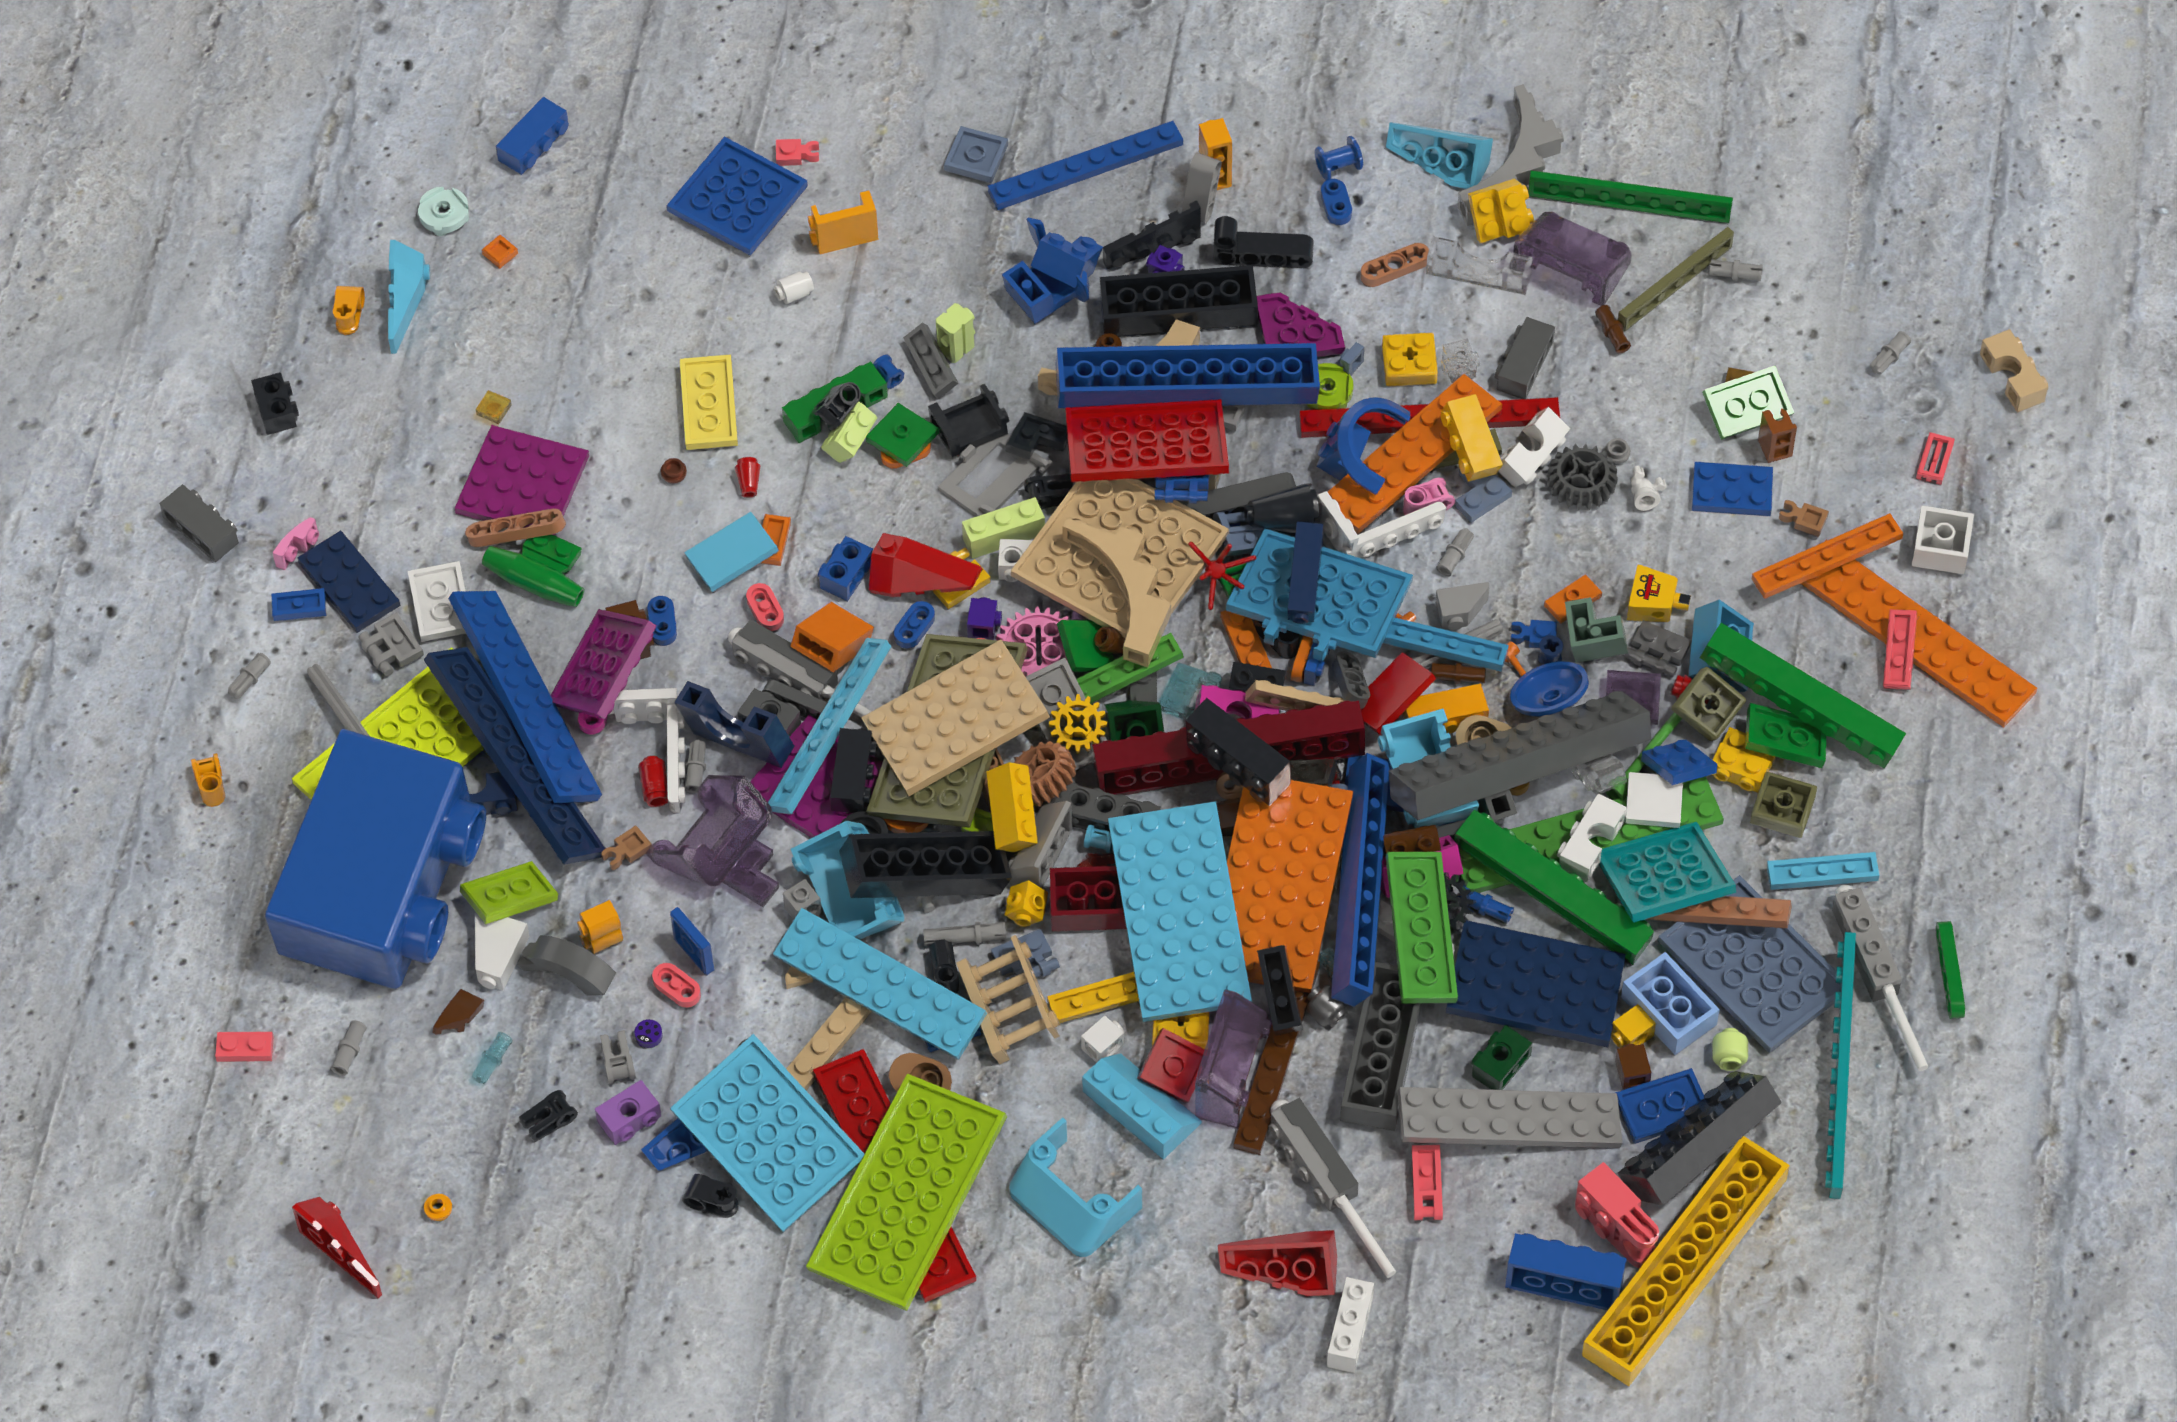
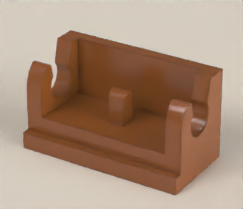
(1776, 437)

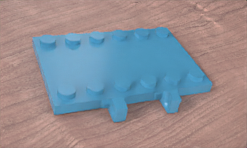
(1353, 597)

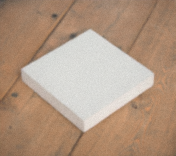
(1653, 801)

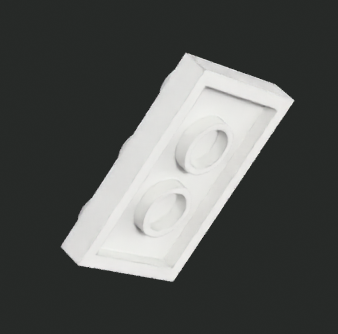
(430, 596)

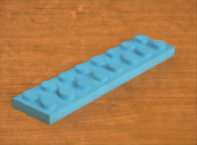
(880, 983)

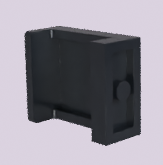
(970, 422)

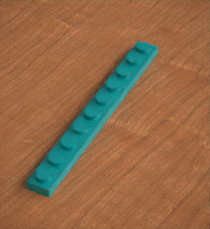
(1840, 1075)

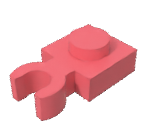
(792, 152)

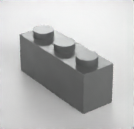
(1524, 357)
(199, 522)

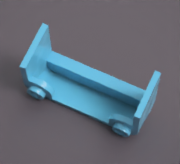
(1059, 1209)

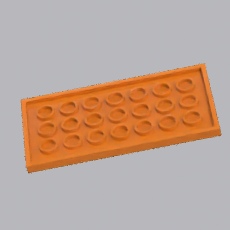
(1285, 873)

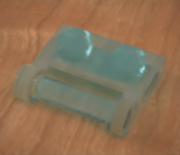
(1183, 687)

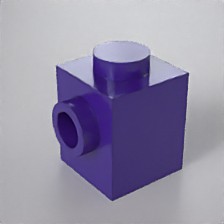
(983, 618)

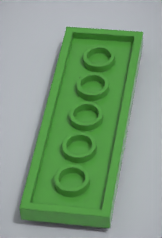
(1421, 927)

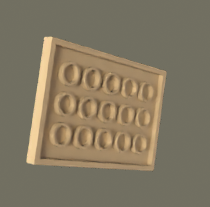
(955, 717)

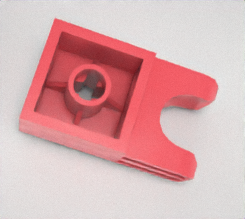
(1616, 1214)

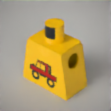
(1655, 596)

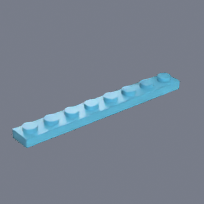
(828, 725)

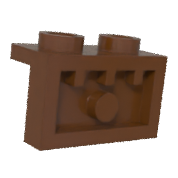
(1414, 840)

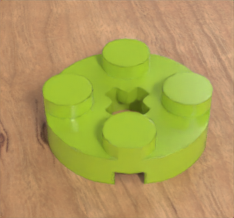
(1340, 381)

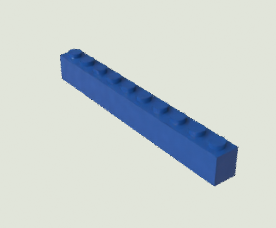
(1360, 881)

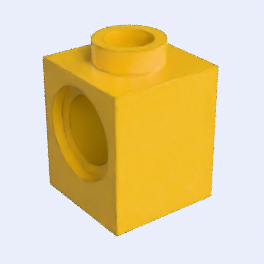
(1633, 1027)

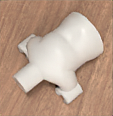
(1644, 491)

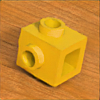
(1026, 903)

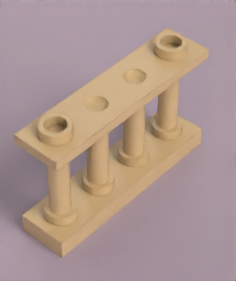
(981, 997)

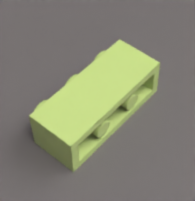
(1014, 522)

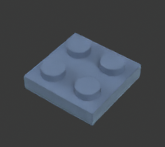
(976, 154)

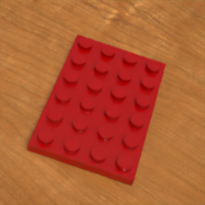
(1146, 440)

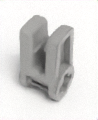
(617, 1066)

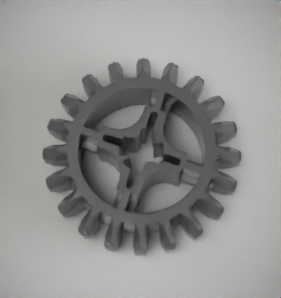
(1585, 468)

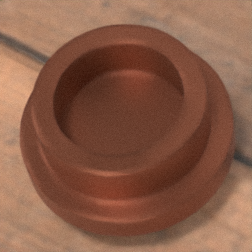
(673, 470)

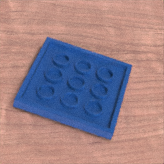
(737, 195)

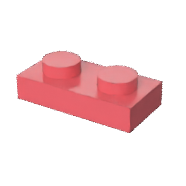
(244, 1046)

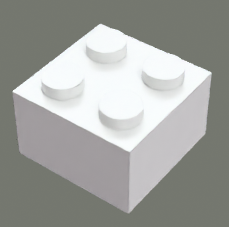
(1942, 539)

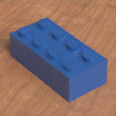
(1565, 1271)

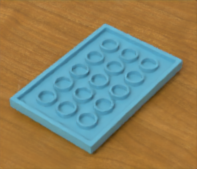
(768, 1133)

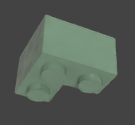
(1591, 636)

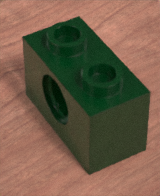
(1497, 1073)

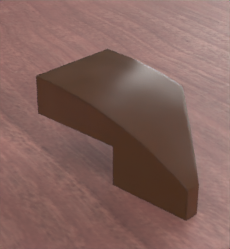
(459, 1011)

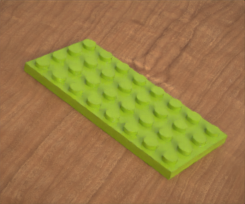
(906, 1192)

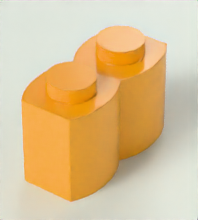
(600, 927)

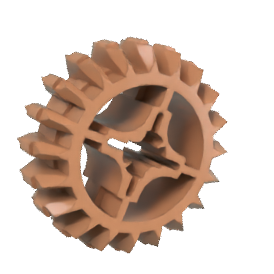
(1049, 770)

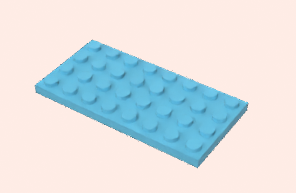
(1178, 910)

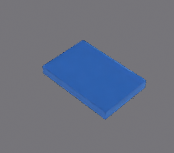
(1658, 1103)

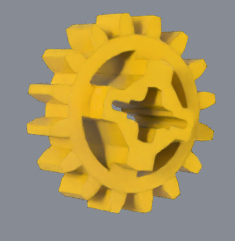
(1086, 715)

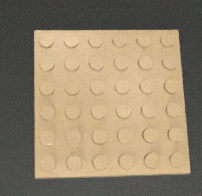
(1084, 583)

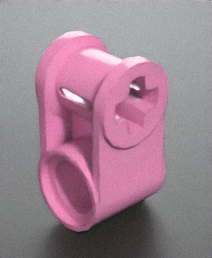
(1427, 494)

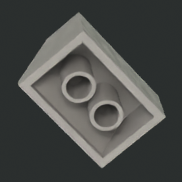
(1052, 830)

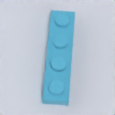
(1822, 870)

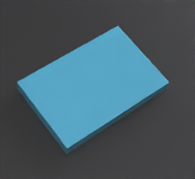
(731, 551)

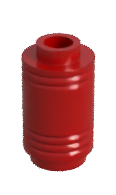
(654, 781)

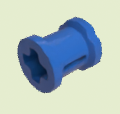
(889, 371)

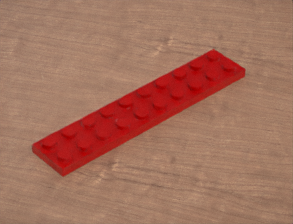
(859, 1108)

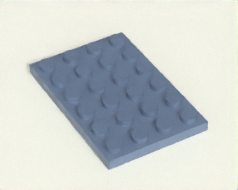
(1758, 974)

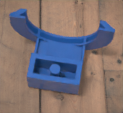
(1038, 292)
(1348, 439)

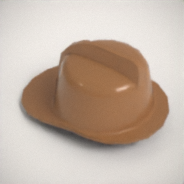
(920, 1067)

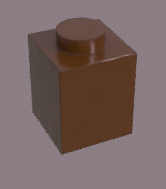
(1632, 1065)

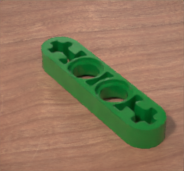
(1950, 969)

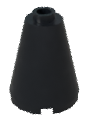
(1283, 509)

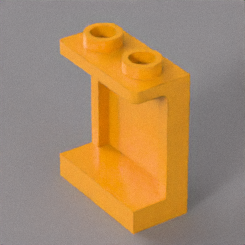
(844, 227)

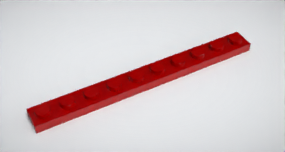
(1513, 414)

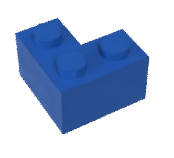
(1066, 259)

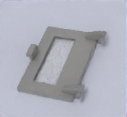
(989, 476)

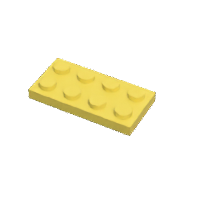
(708, 402)

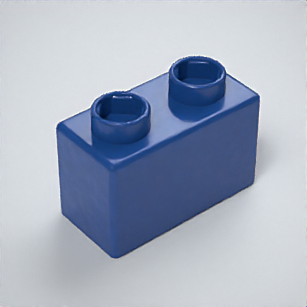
(373, 861)

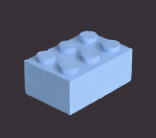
(1672, 1002)

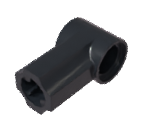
(944, 964)

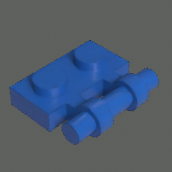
(1193, 483)

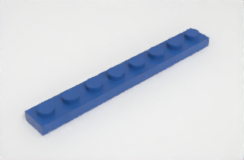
(1085, 165)

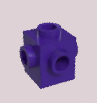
(1165, 260)

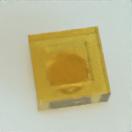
(493, 407)

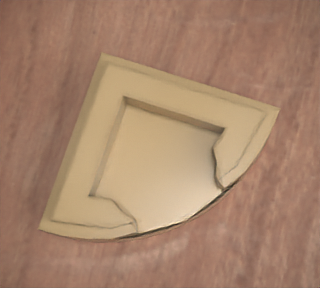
(796, 978)

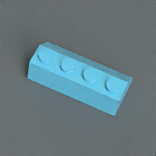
(1139, 1107)

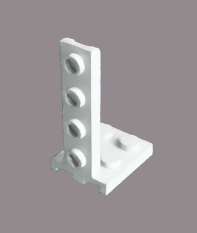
(1341, 536)
(655, 707)

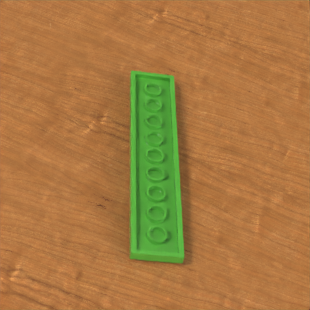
(1549, 834)

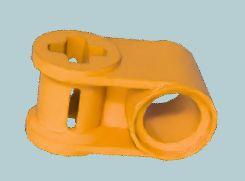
(348, 308)
(209, 776)

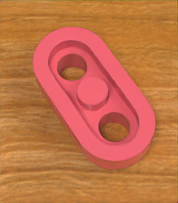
(766, 608)
(677, 986)

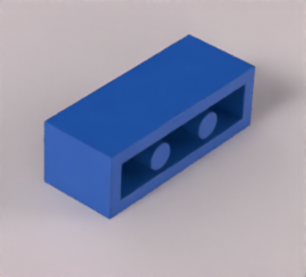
(532, 135)

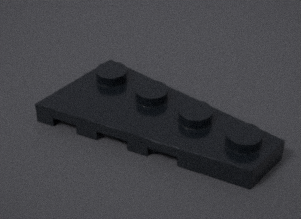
(1175, 231)

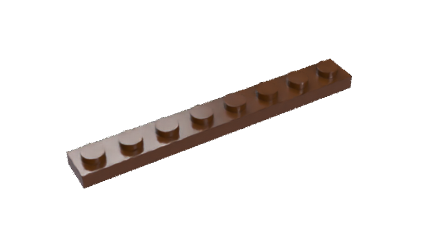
(1268, 1084)

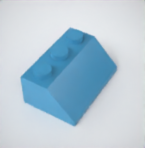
(1705, 624)

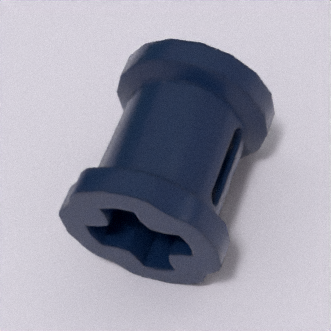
(1550, 650)

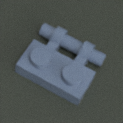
(1040, 950)

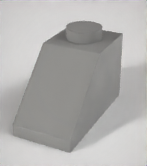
(1460, 604)

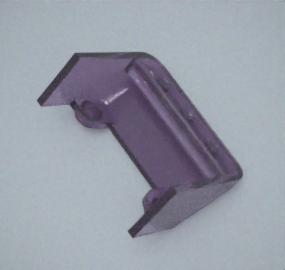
(1228, 1059)

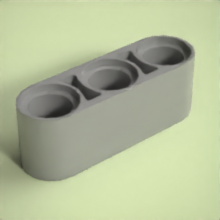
(1202, 184)

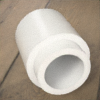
(794, 287)

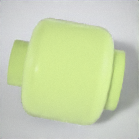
(1730, 1049)

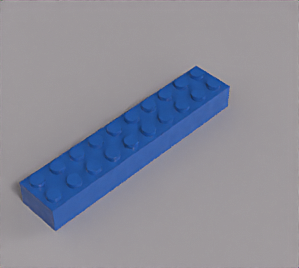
(1188, 373)

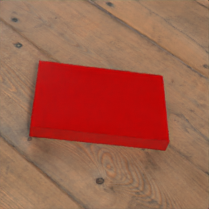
(1395, 691)

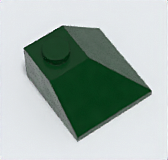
(1133, 719)

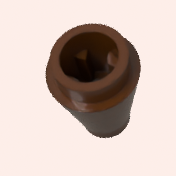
(1109, 640)

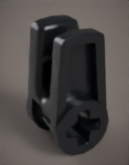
(1049, 489)
(549, 1115)

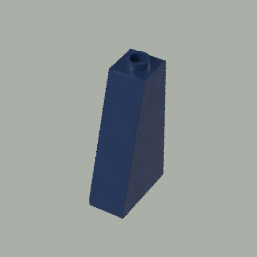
(1305, 572)

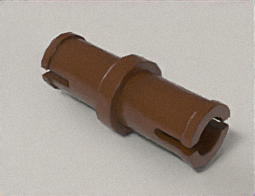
(1613, 329)
(1459, 673)

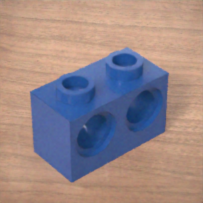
(850, 570)

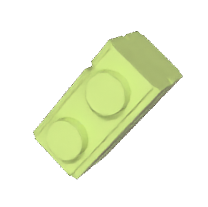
(955, 332)
(849, 435)

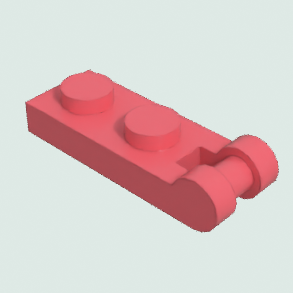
(1427, 1181)

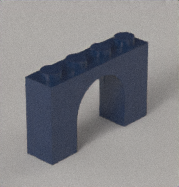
(758, 736)

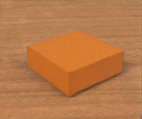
(499, 251)

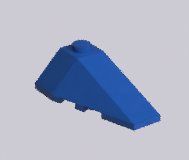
(673, 1146)

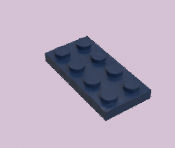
(349, 581)

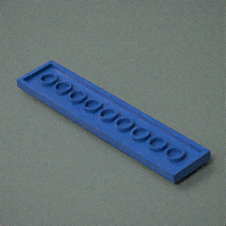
(525, 697)

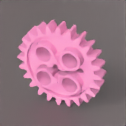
(1026, 625)

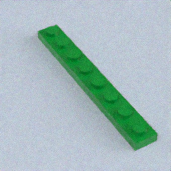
(1630, 196)

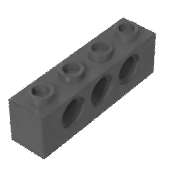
(1097, 800)

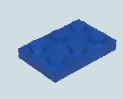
(1732, 488)

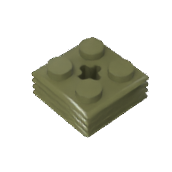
(1725, 704)
(1784, 819)

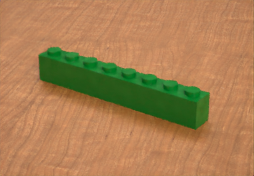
(1802, 695)
(1553, 886)

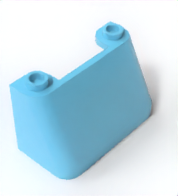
(1411, 741)
(822, 862)

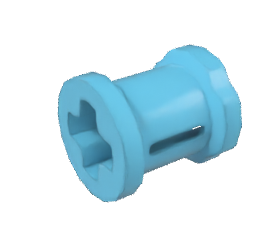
(1098, 839)

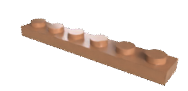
(1734, 911)

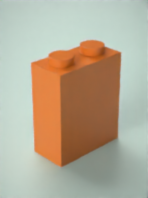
(831, 636)

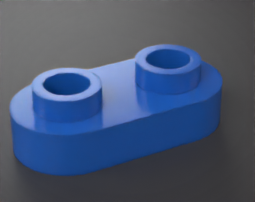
(1334, 200)
(662, 618)
(912, 626)

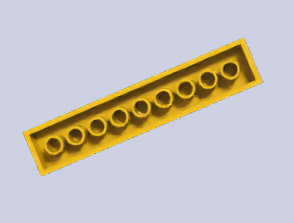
(1685, 1261)

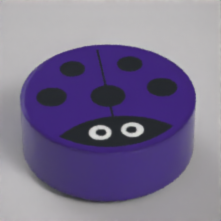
(648, 1033)

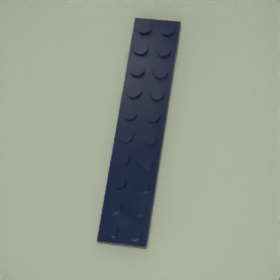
(489, 721)

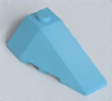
(1450, 155)
(406, 289)

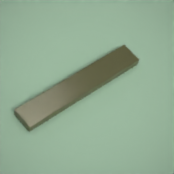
(1676, 279)

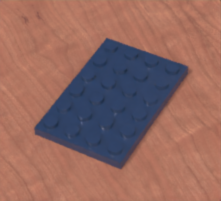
(1537, 983)

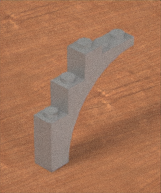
(1536, 141)

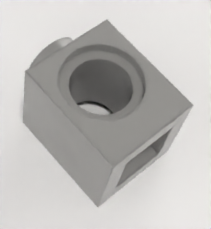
(801, 896)

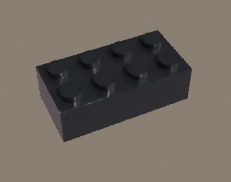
(1237, 752)

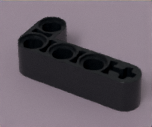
(1259, 248)

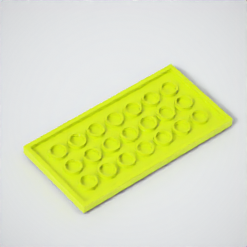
(413, 717)

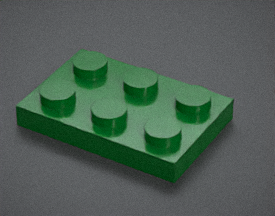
(1784, 736)

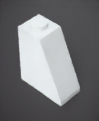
(498, 950)

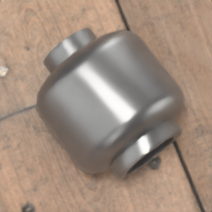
(1324, 1008)

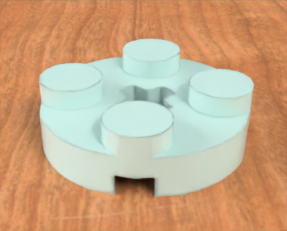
(443, 222)

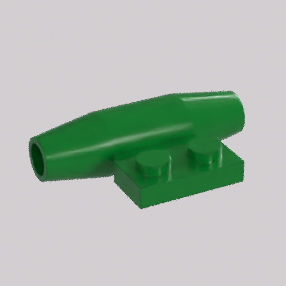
(539, 568)

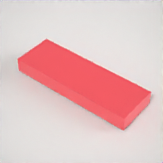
(1900, 649)

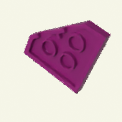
(1289, 324)

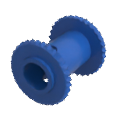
(1338, 158)

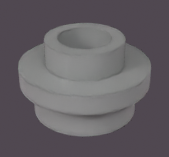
(1618, 445)

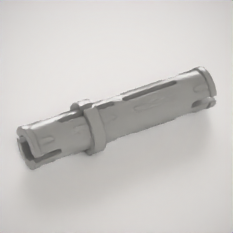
(970, 933)

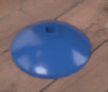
(1549, 688)

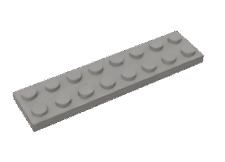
(1509, 1117)

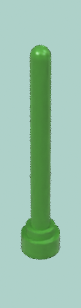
(1637, 765)

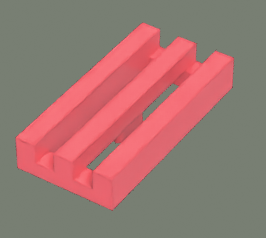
(1930, 475)

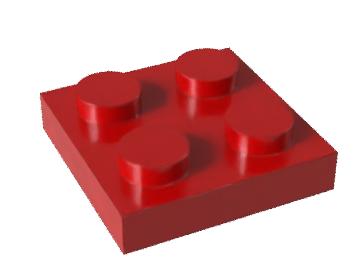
(1172, 1065)

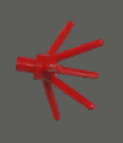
(1216, 569)

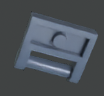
(1240, 537)

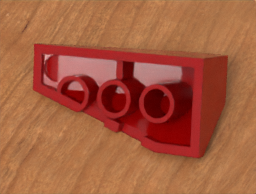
(909, 566)
(326, 1230)
(1290, 1261)

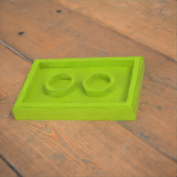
(508, 892)

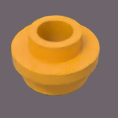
(441, 1213)

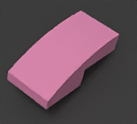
(297, 539)

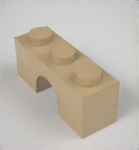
(2007, 353)

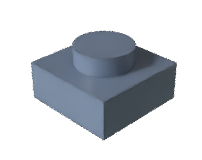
(1352, 358)

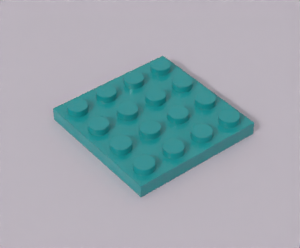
(1665, 872)

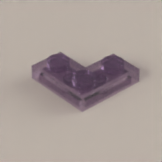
(1639, 686)
(748, 878)

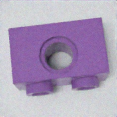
(633, 1099)

